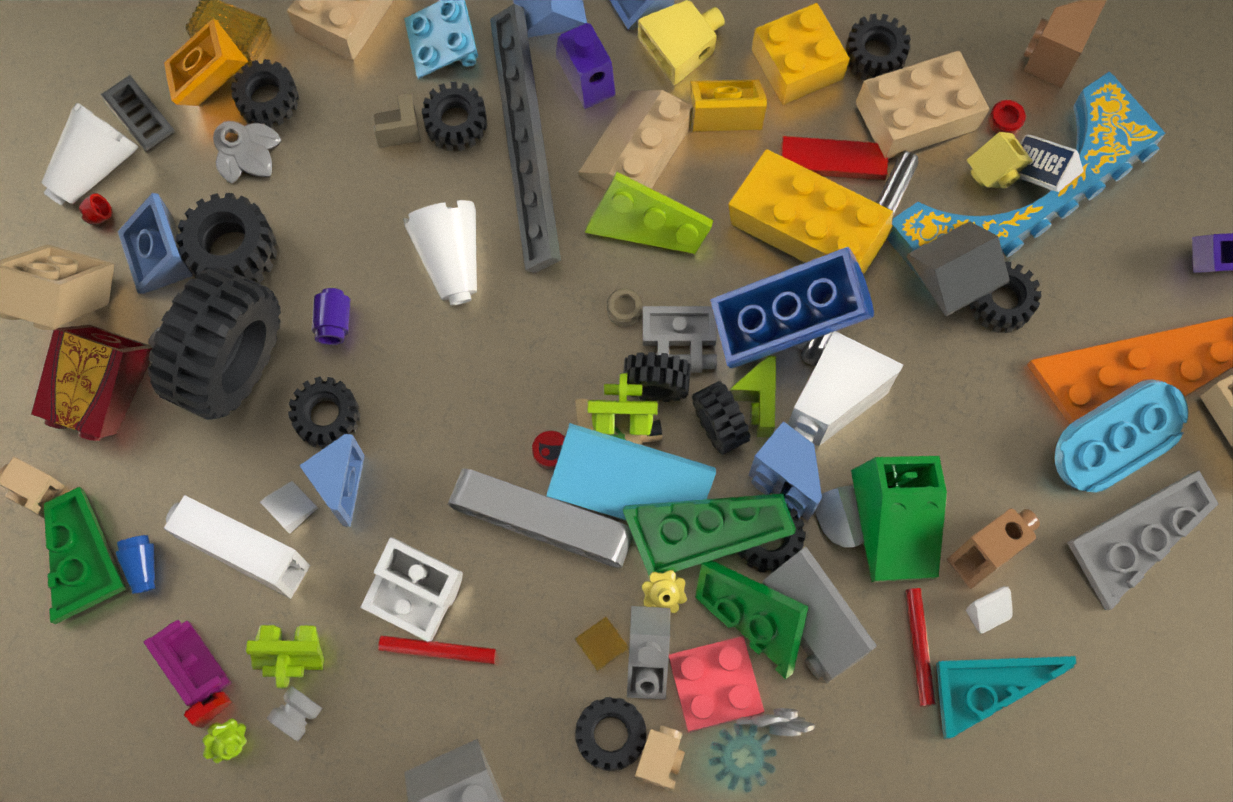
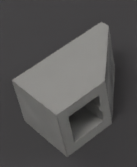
(648, 652)

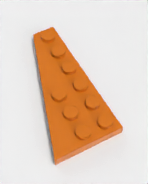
(1093, 375)

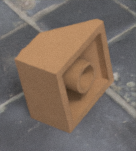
(1061, 40)

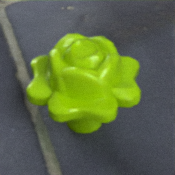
(224, 740)

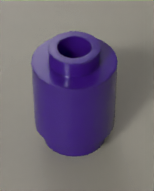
(331, 316)

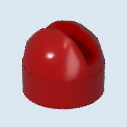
(95, 209)

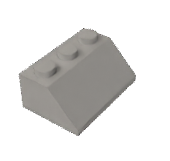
(831, 630)

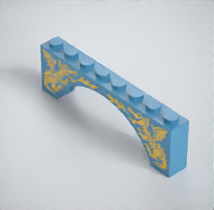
(1110, 138)

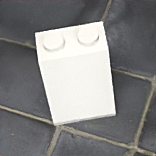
(841, 388)

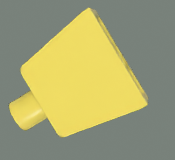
(680, 38)

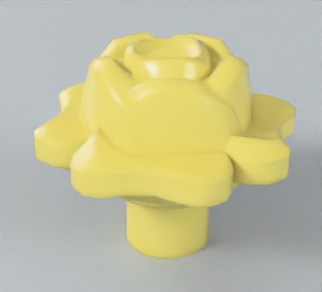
(664, 591)

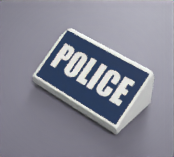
(1052, 163)

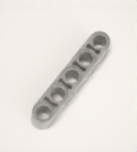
(541, 518)

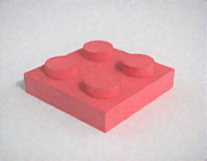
(715, 684)

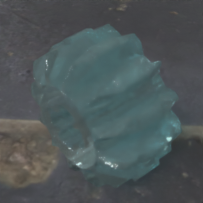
(748, 770)

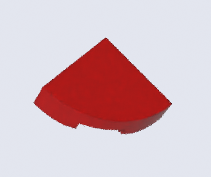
(200, 715)

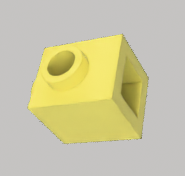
(999, 161)

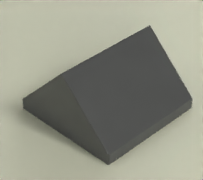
(961, 266)

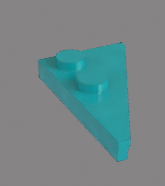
(982, 687)

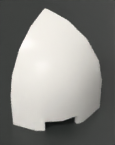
(840, 516)

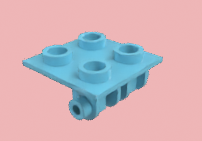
(441, 36)

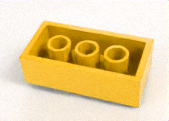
(807, 212)

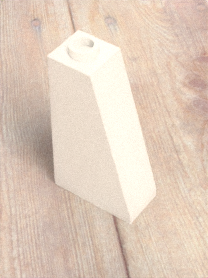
(237, 545)

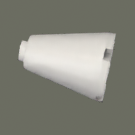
(84, 156)
(447, 247)

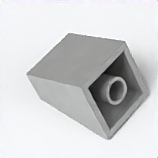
(454, 777)

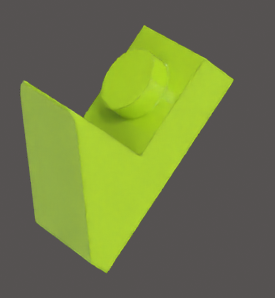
(759, 387)

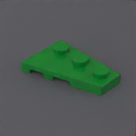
(78, 557)
(760, 613)

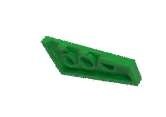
(702, 530)

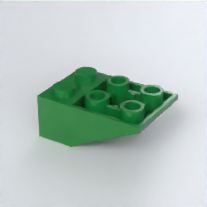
(901, 515)

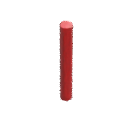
(920, 647)
(437, 649)

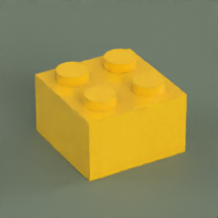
(799, 53)

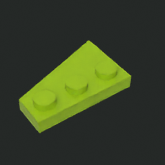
(647, 217)

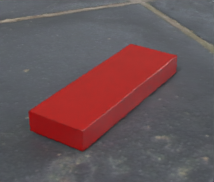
(836, 157)

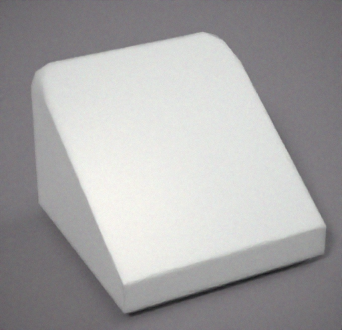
(289, 506)
(991, 610)

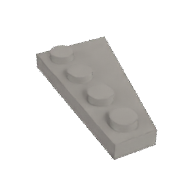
(1131, 542)

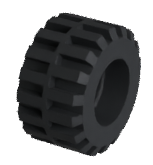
(220, 217)

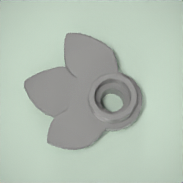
(247, 153)
(783, 722)

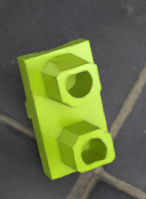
(640, 411)
(285, 658)

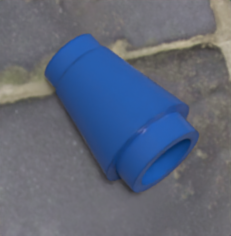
(137, 563)

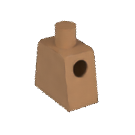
(994, 545)

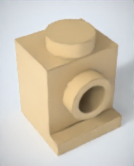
(28, 485)
(661, 758)

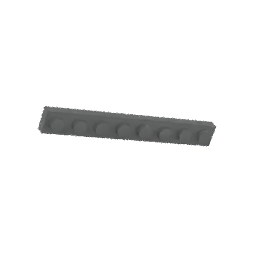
(525, 140)

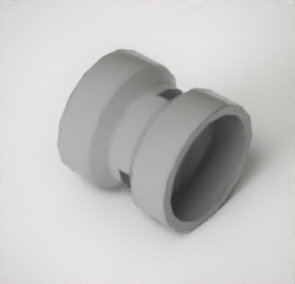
(292, 716)

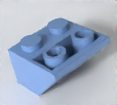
(788, 468)

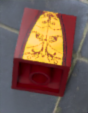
(89, 380)

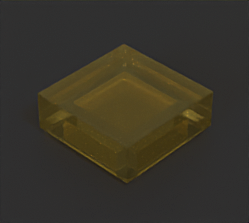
(601, 644)

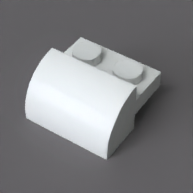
(412, 589)

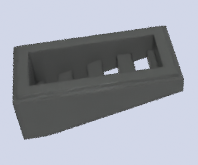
(123, 90)

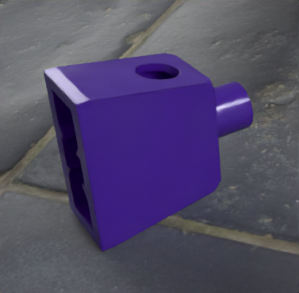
(580, 57)

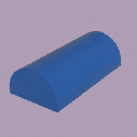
(792, 307)

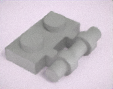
(682, 327)

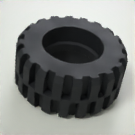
(214, 343)

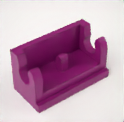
(187, 662)

